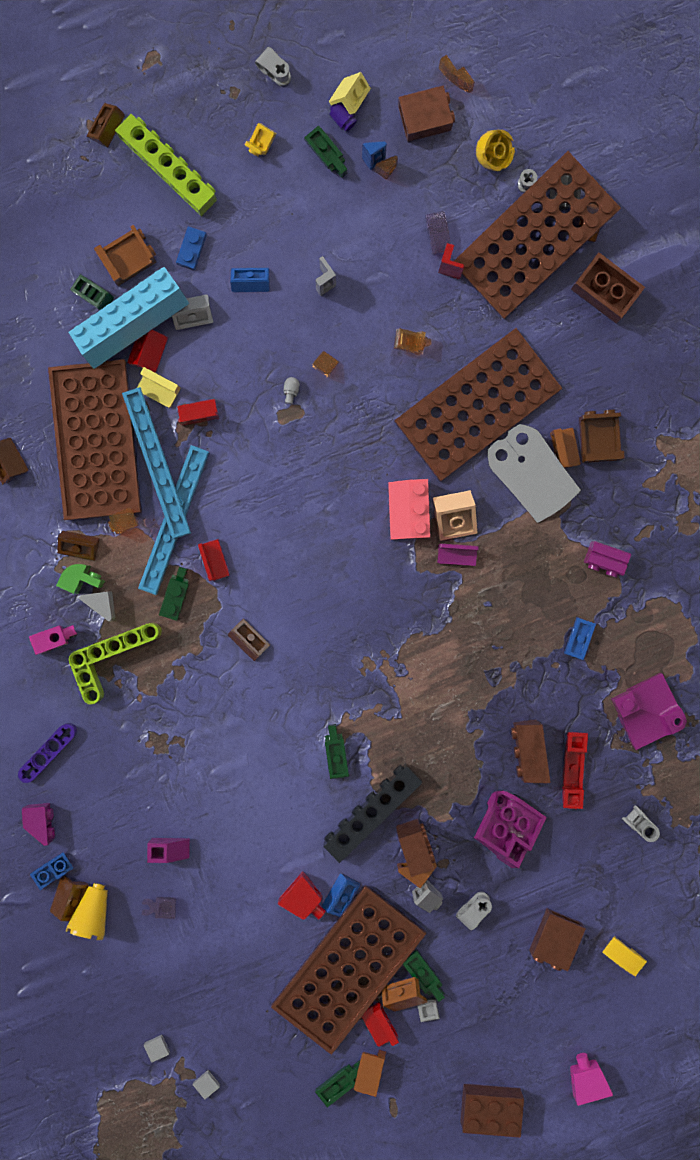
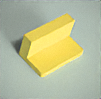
(351, 92)
(158, 388)

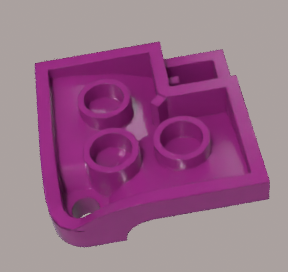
(648, 711)
(509, 828)

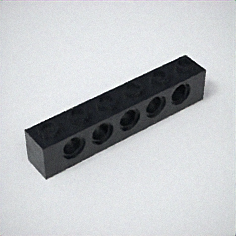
(340, 849)

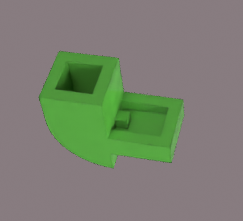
(76, 575)

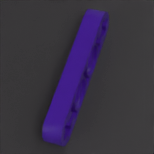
(47, 753)

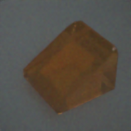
(386, 167)
(325, 364)

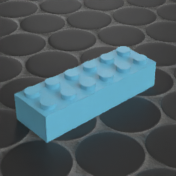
(128, 318)

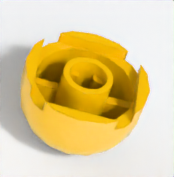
(495, 150)

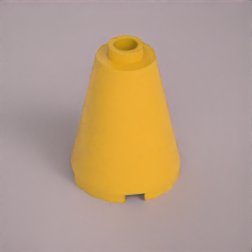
(90, 914)

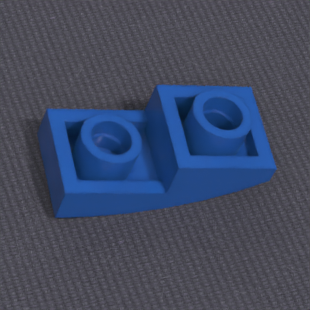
(51, 870)

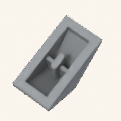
(101, 603)

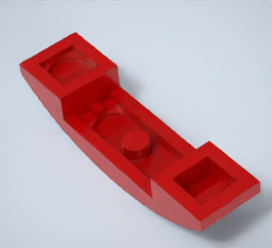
(574, 770)

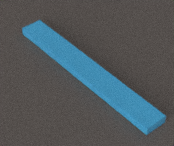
(156, 463)
(164, 543)

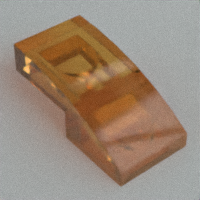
(459, 78)

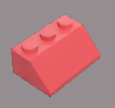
(409, 509)

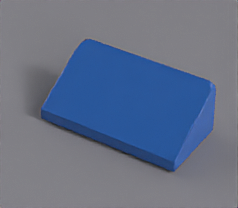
(373, 153)
(250, 280)
(340, 895)

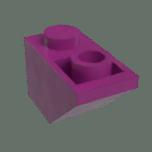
(38, 822)
(168, 850)

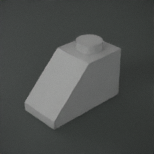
(427, 897)

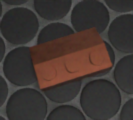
(530, 752)

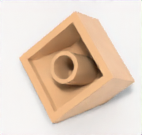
(455, 515)

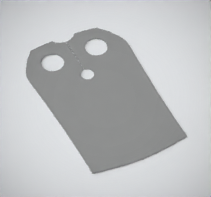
(540, 480)

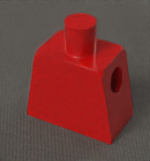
(302, 898)

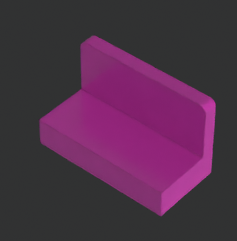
(457, 554)

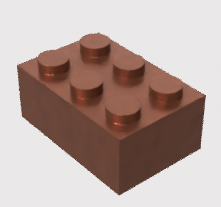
(608, 288)
(415, 847)
(492, 1110)

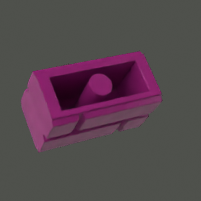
(607, 558)

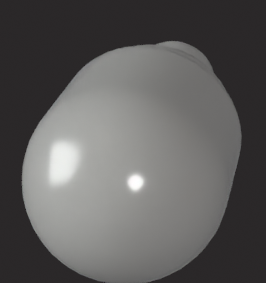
(291, 389)

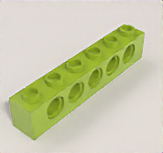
(131, 129)

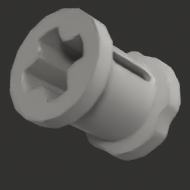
(523, 177)

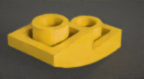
(624, 956)

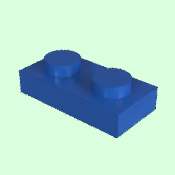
(191, 248)
(579, 638)

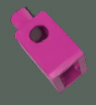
(44, 642)
(588, 1081)

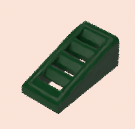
(101, 300)

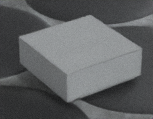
(429, 1010)
(156, 1048)
(206, 1084)

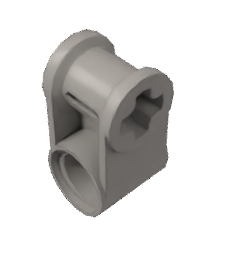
(274, 67)
(639, 822)
(473, 912)

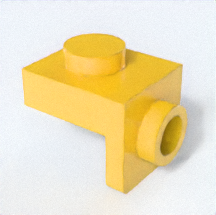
(260, 140)

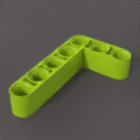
(107, 651)

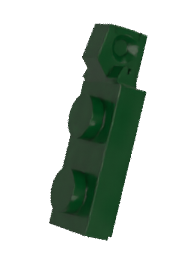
(326, 151)
(175, 595)
(336, 753)
(428, 980)
(338, 1084)

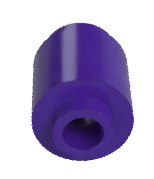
(342, 117)

